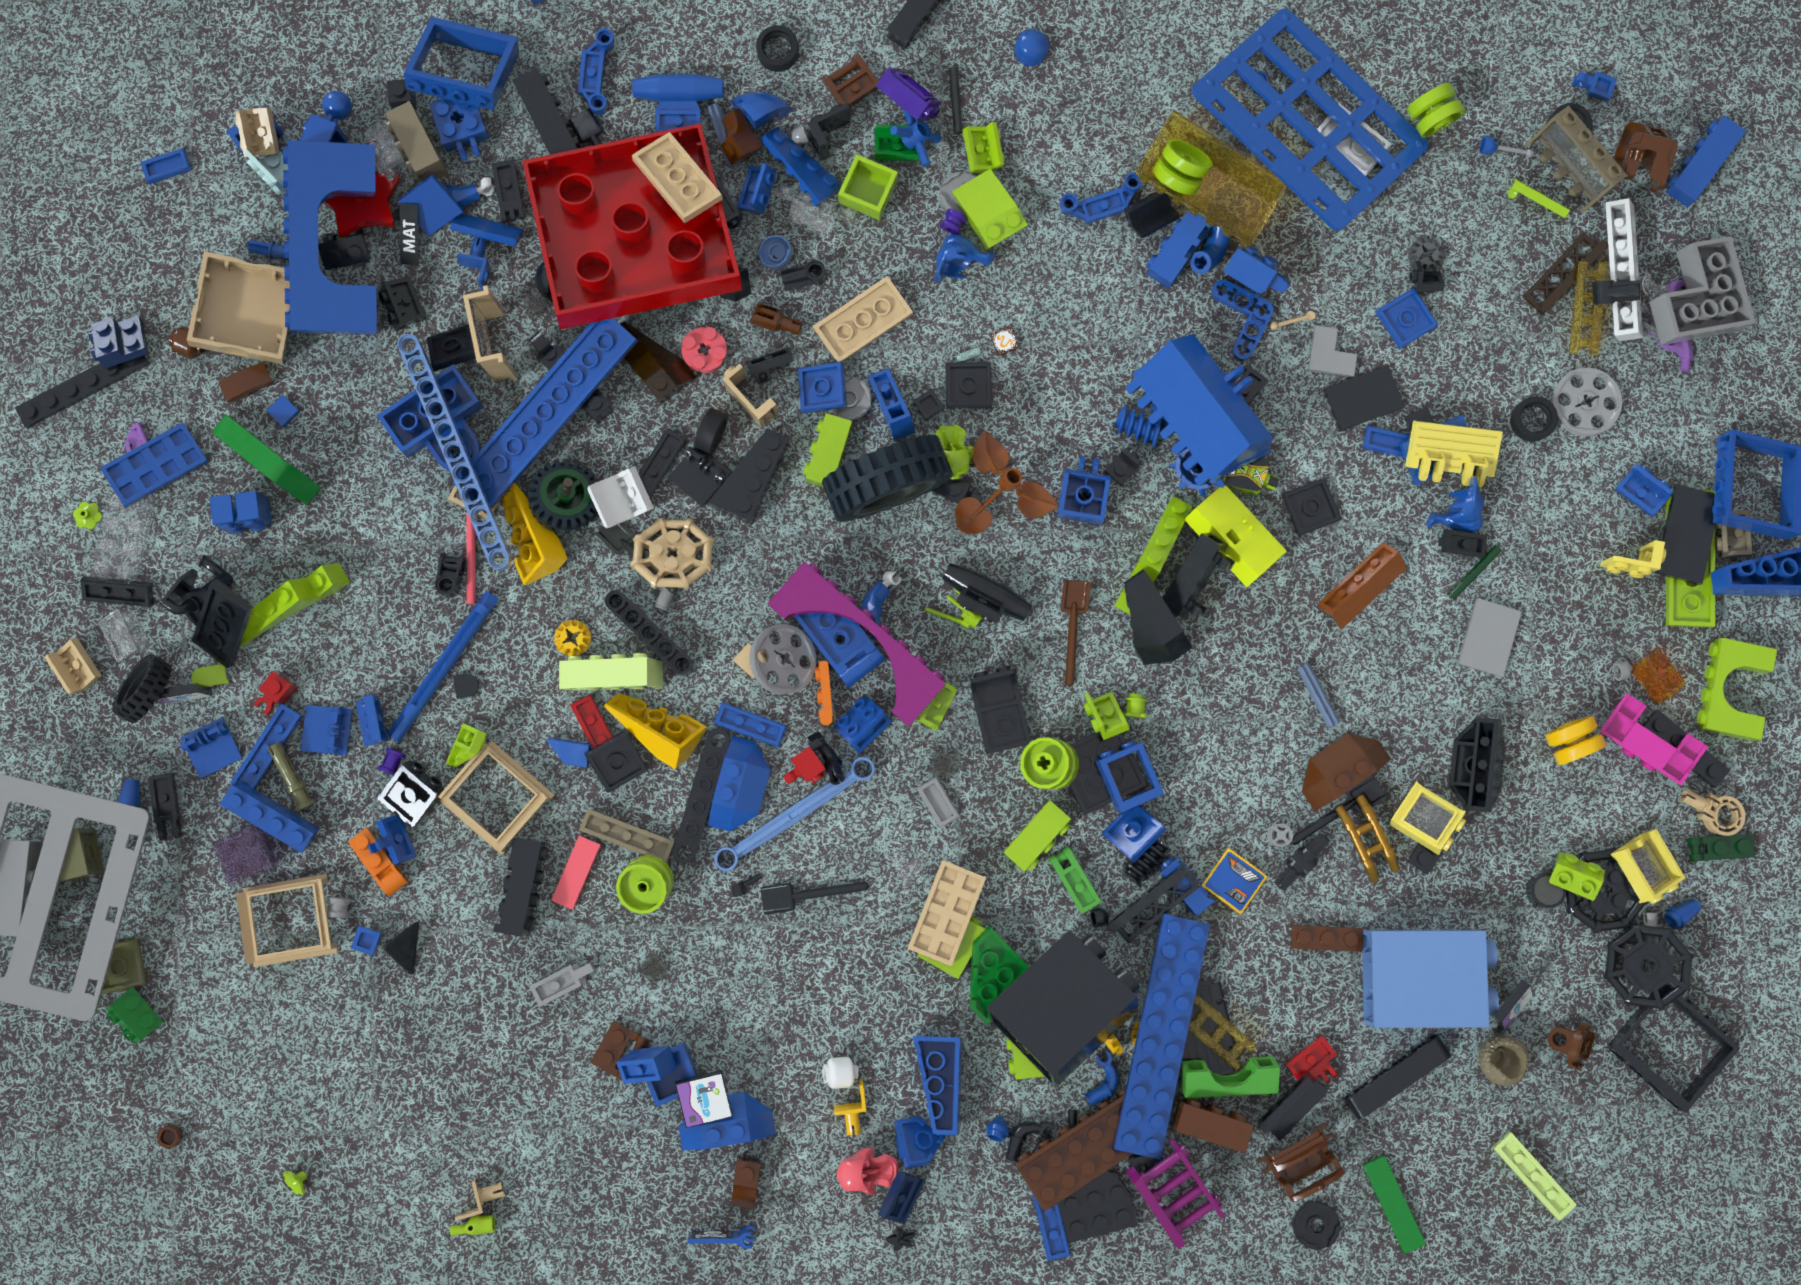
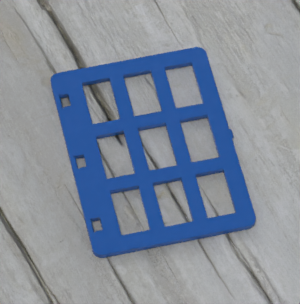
(1286, 166)

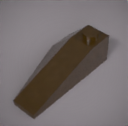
(657, 367)

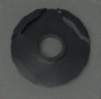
(1305, 1215)

